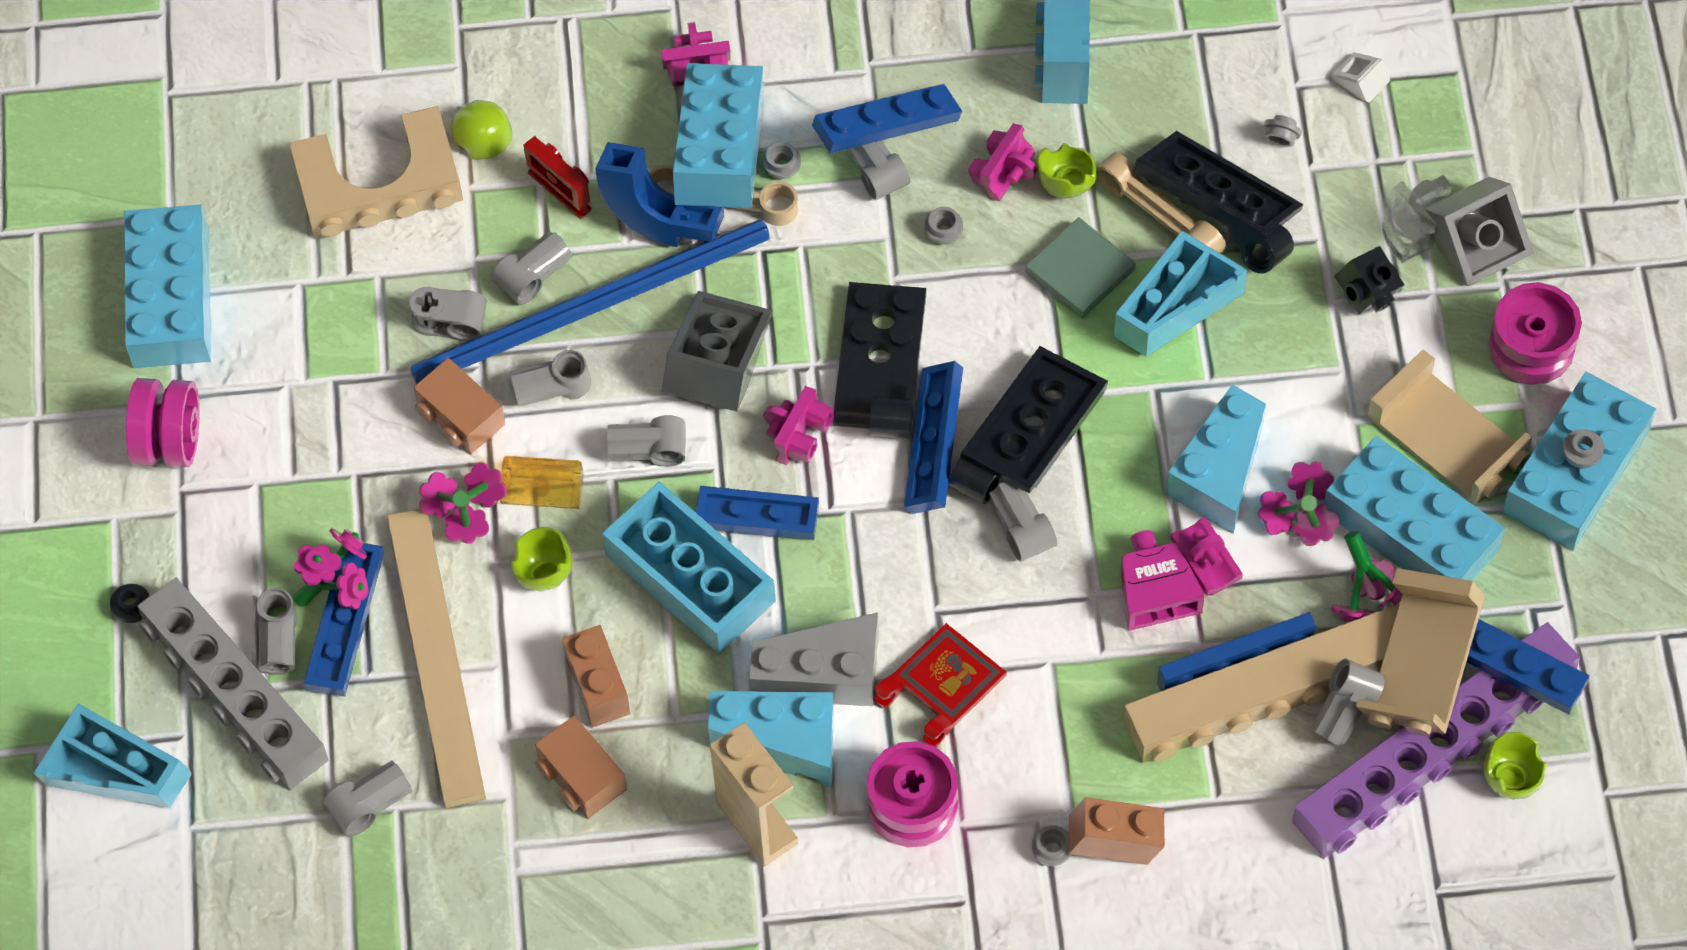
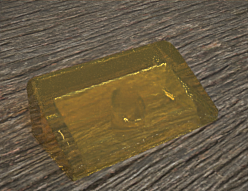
(542, 482)

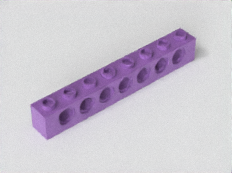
(1330, 832)

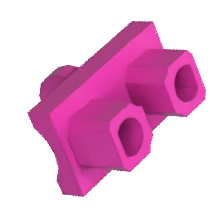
(676, 59)
(1008, 163)
(791, 421)
(1207, 556)

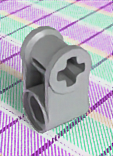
(450, 314)

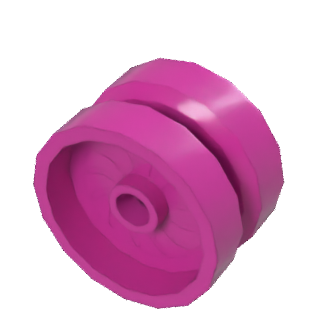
(1534, 333)
(162, 422)
(912, 794)

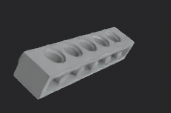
(177, 607)

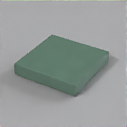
(1080, 267)

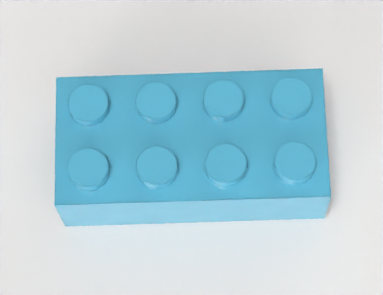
(718, 135)
(167, 286)
(1565, 499)
(1412, 515)
(689, 567)

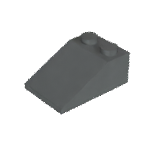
(715, 351)

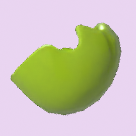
(482, 129)
(1066, 171)
(542, 559)
(1514, 766)

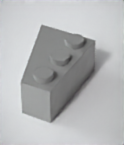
(820, 659)

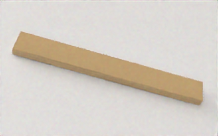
(436, 658)

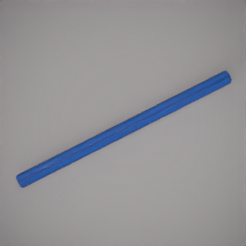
(596, 299)

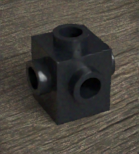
(1369, 281)

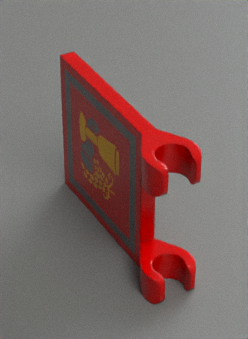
(946, 677)

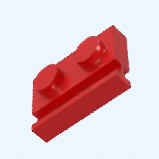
(557, 177)

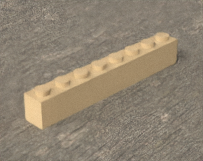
(1253, 688)

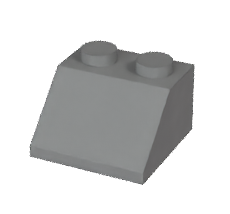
(1480, 230)

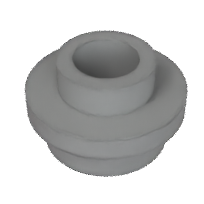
(1282, 130)
(781, 151)
(943, 216)
(1583, 458)
(1047, 835)

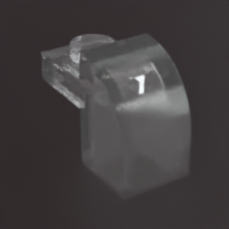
(1405, 221)

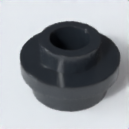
(128, 613)

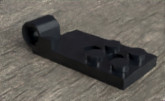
(1227, 194)
(872, 392)
(1020, 452)

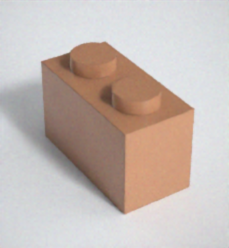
(458, 406)
(596, 676)
(580, 767)
(1116, 831)

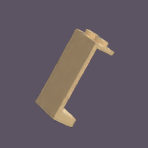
(1446, 431)
(1425, 652)
(746, 787)

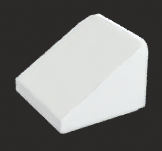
(1362, 76)

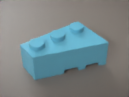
(789, 725)
(110, 762)

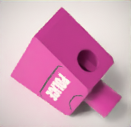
(1157, 583)

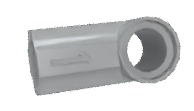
(879, 169)
(524, 274)
(548, 379)
(659, 441)
(1025, 528)
(276, 633)
(1347, 685)
(358, 803)

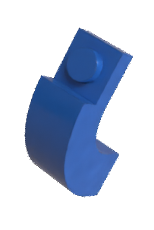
(645, 205)

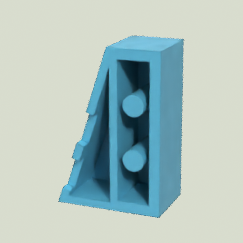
(1064, 51)
(1178, 294)
(1219, 458)

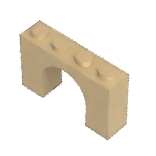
(340, 206)

